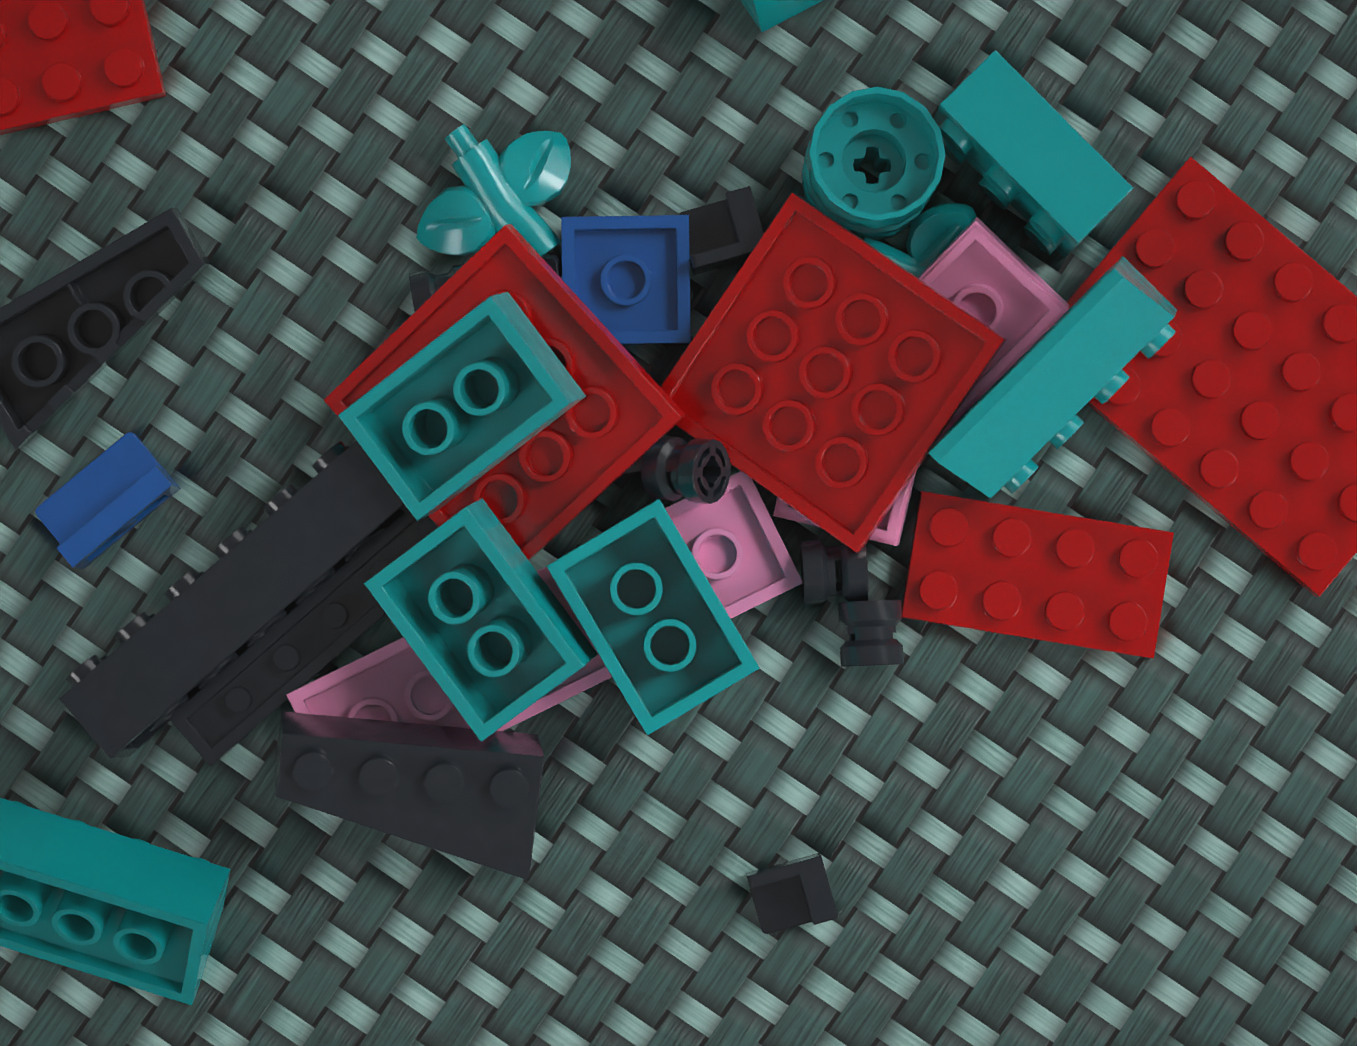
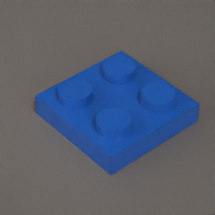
(631, 274)

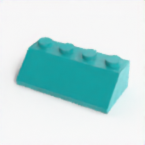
(1055, 380)
(107, 902)

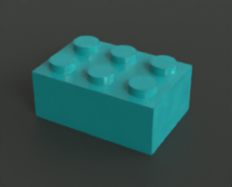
(1029, 156)
(462, 405)
(653, 617)
(481, 619)

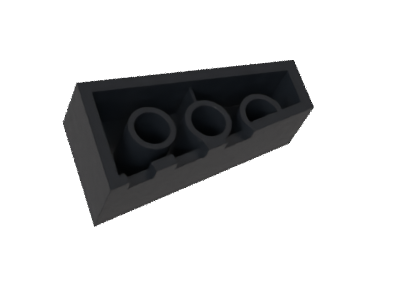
(85, 316)
(418, 783)

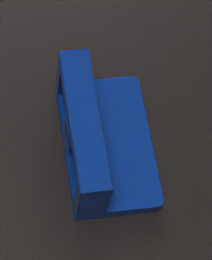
(106, 500)

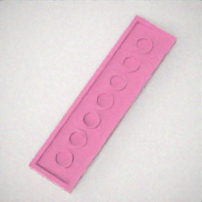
(729, 541)

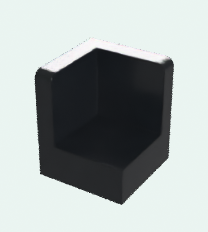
(723, 231)
(792, 894)

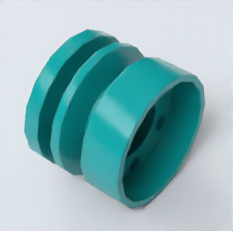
(901, 143)

